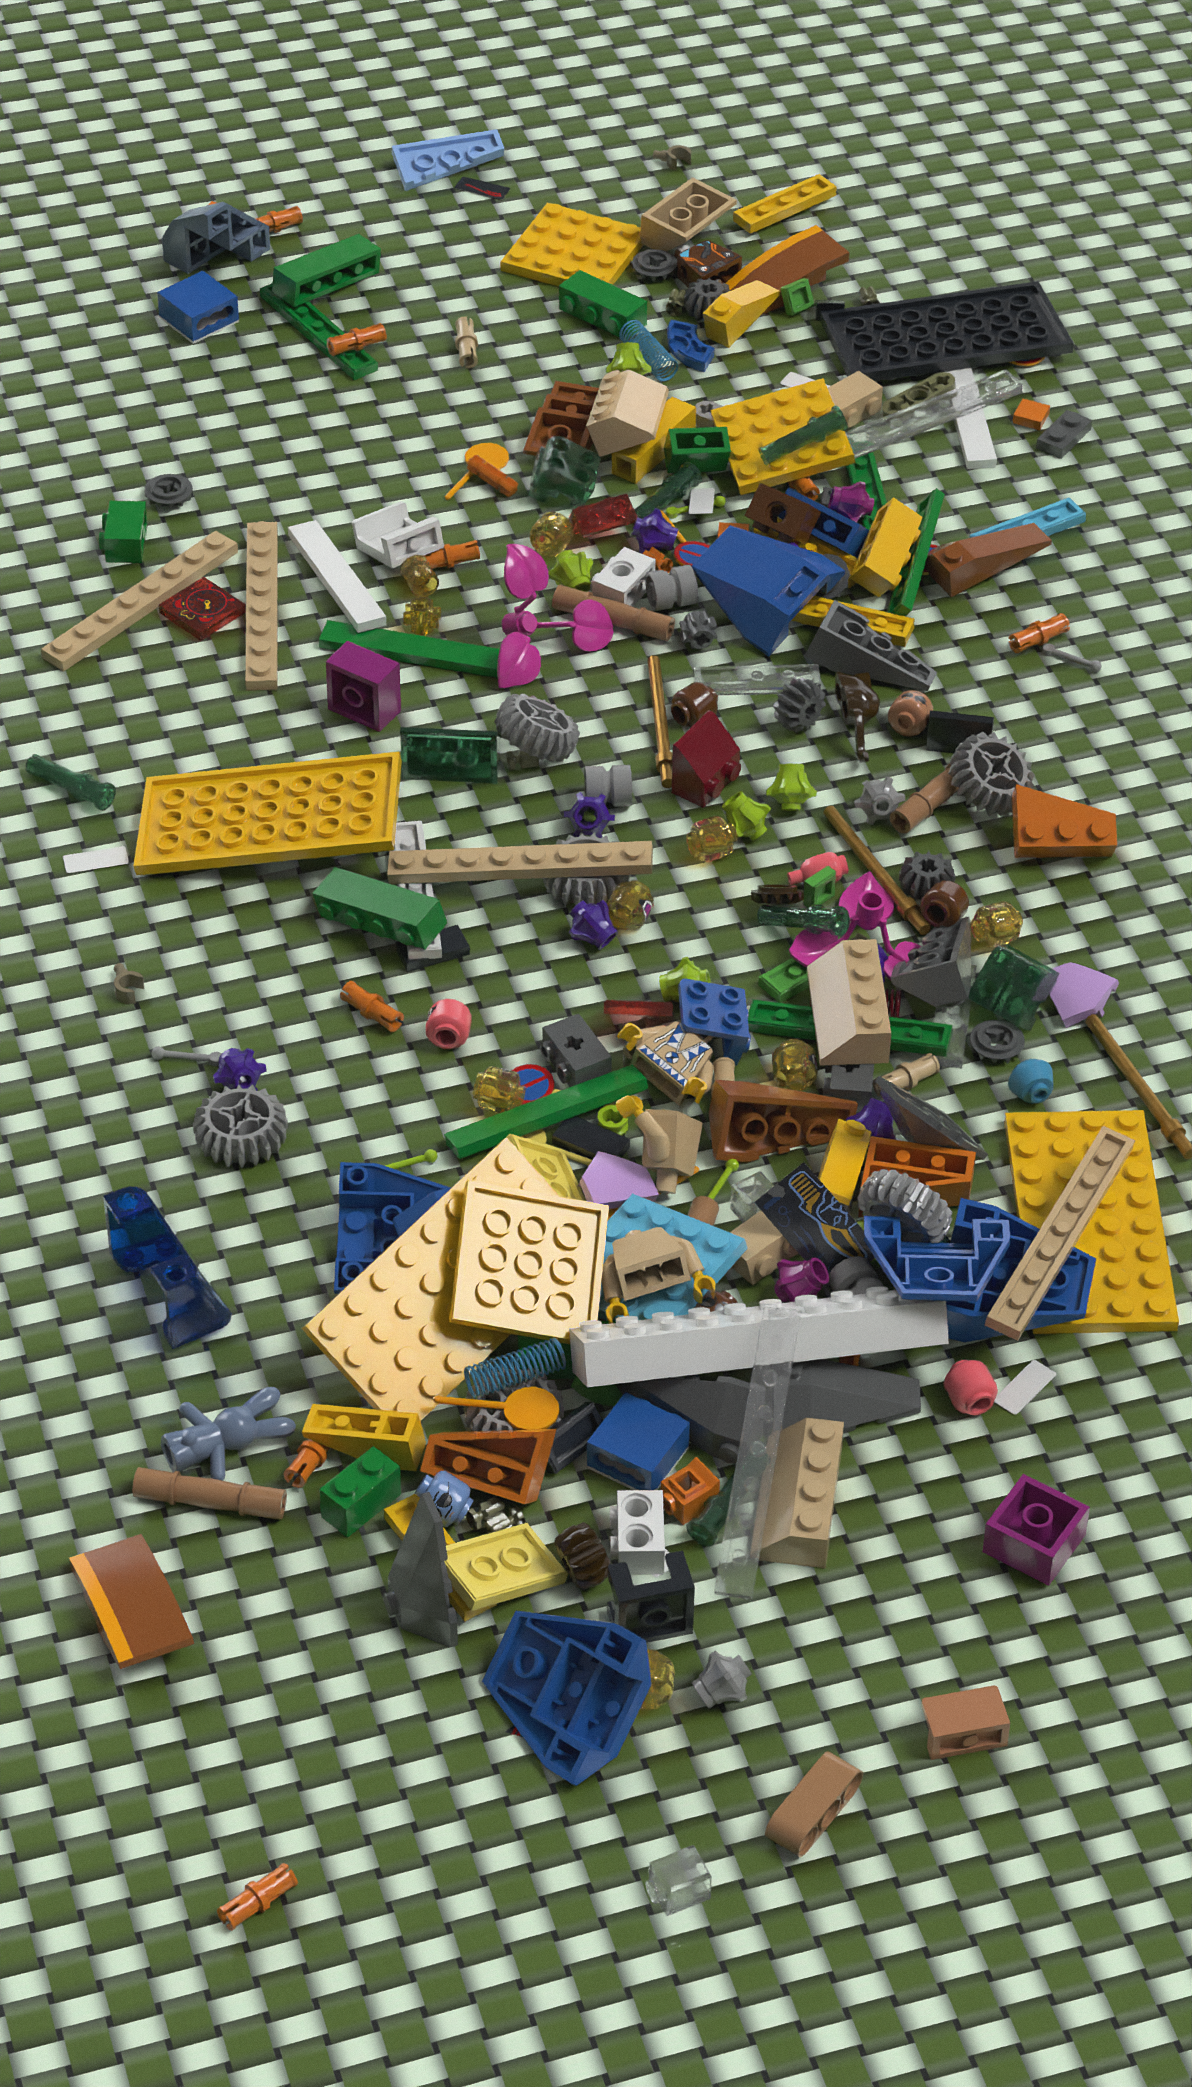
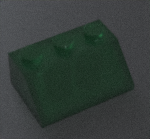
(450, 755)

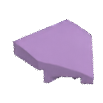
(1081, 992)
(614, 1179)

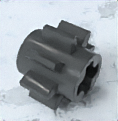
(698, 629)

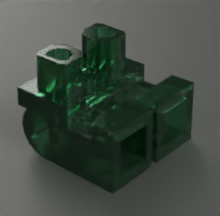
(565, 470)
(1013, 985)

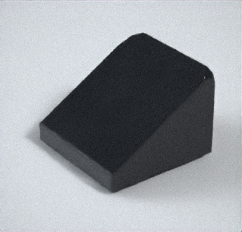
(826, 305)

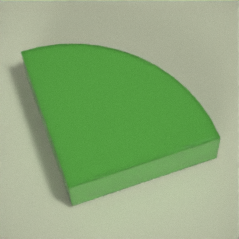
(603, 1395)

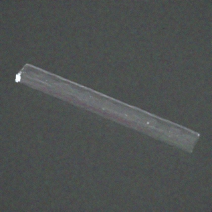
(933, 412)
(757, 1452)

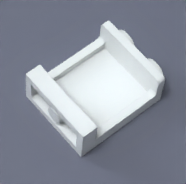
(394, 537)

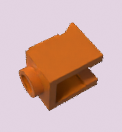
(688, 1490)

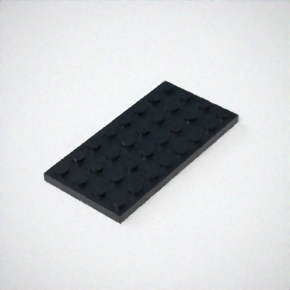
(947, 332)

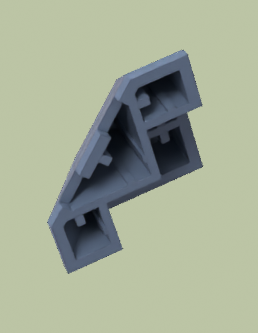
(208, 232)

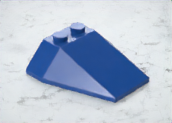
(937, 1269)
(570, 1688)

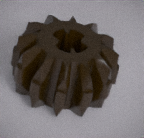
(582, 1555)

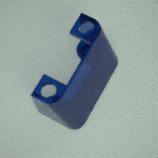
(144, 1237)

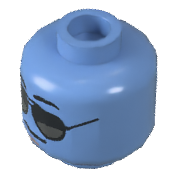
(449, 1496)

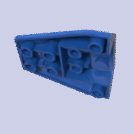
(763, 583)
(367, 1204)

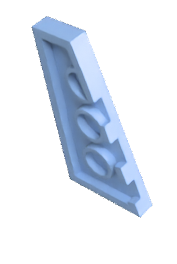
(437, 158)

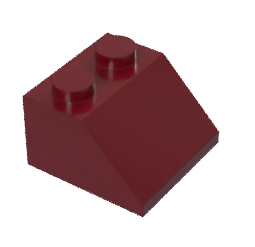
(704, 761)

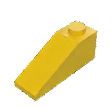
(736, 311)
(844, 1159)
(358, 1429)

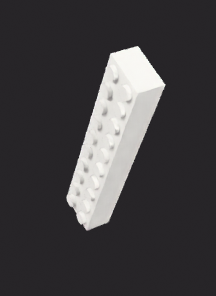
(729, 1337)

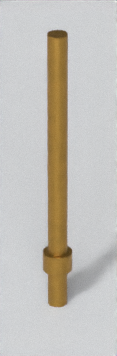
(664, 755)
(905, 905)
(1170, 1127)

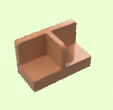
(965, 1722)

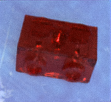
(602, 516)

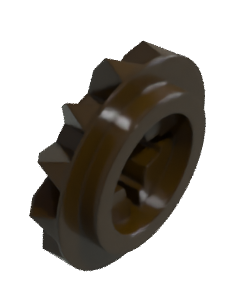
(777, 894)

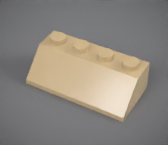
(625, 411)
(850, 1005)
(803, 1493)

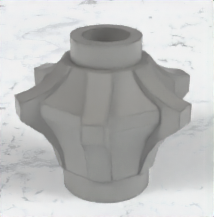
(879, 799)
(722, 1680)

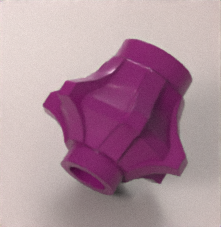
(851, 501)
(800, 1278)

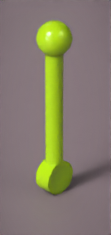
(672, 512)
(429, 1156)
(731, 1166)

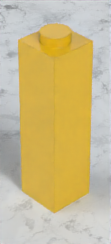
(640, 459)

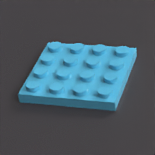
(714, 1247)

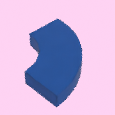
(686, 346)

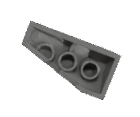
(851, 647)
(940, 968)
(923, 1122)
(848, 1394)
(711, 1407)
(420, 1579)

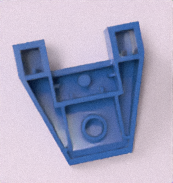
(1063, 1301)

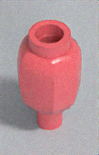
(817, 863)

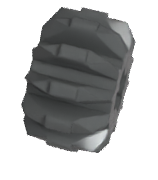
(702, 295)
(799, 704)
(923, 872)

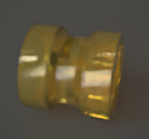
(419, 576)

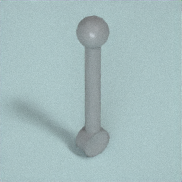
(1049, 650)
(158, 1053)

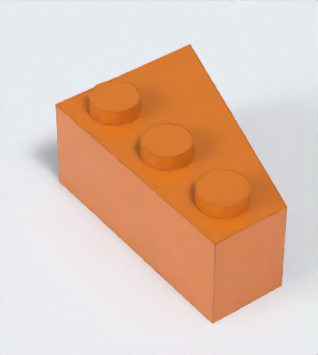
(1059, 827)
(942, 1168)
(493, 1461)

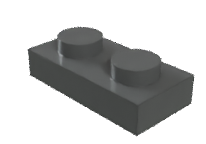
(1064, 434)

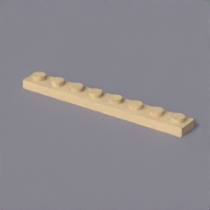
(139, 601)
(262, 606)
(520, 862)
(1059, 1233)

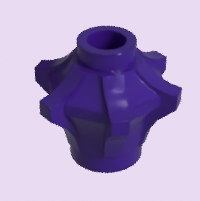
(654, 532)
(579, 809)
(592, 924)
(238, 1068)
(877, 1119)

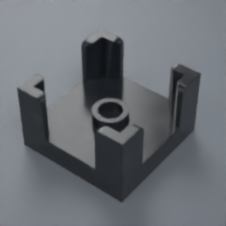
(655, 1608)

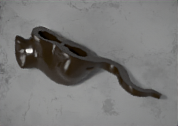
(857, 704)

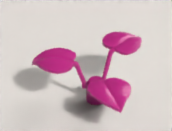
(517, 659)
(867, 907)

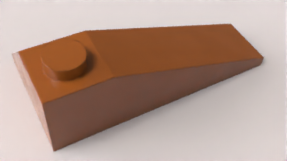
(974, 559)
(767, 1119)

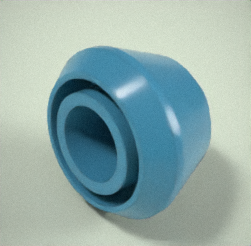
(1032, 1080)

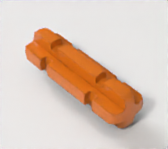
(492, 475)

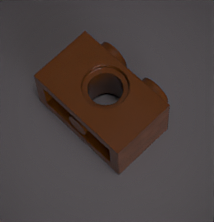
(767, 506)

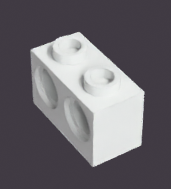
(639, 1531)

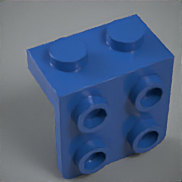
(717, 1013)

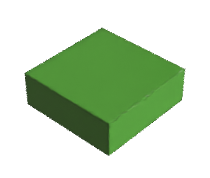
(797, 296)
(819, 887)

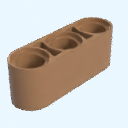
(814, 1804)

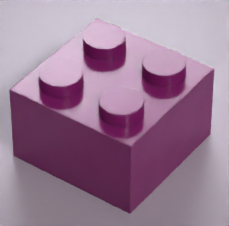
(363, 686)
(1035, 1529)

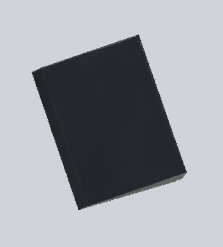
(950, 729)

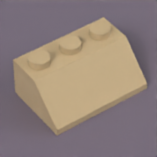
(683, 215)

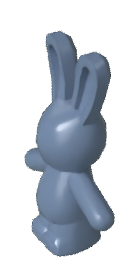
(230, 1430)

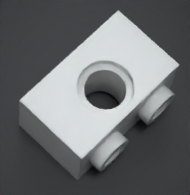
(623, 577)

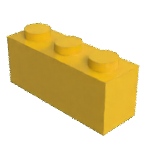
(886, 548)

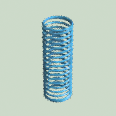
(649, 349)
(467, 1370)

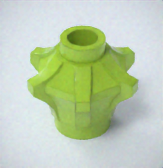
(629, 358)
(572, 570)
(791, 787)
(746, 815)
(685, 970)

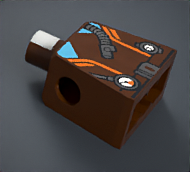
(706, 261)

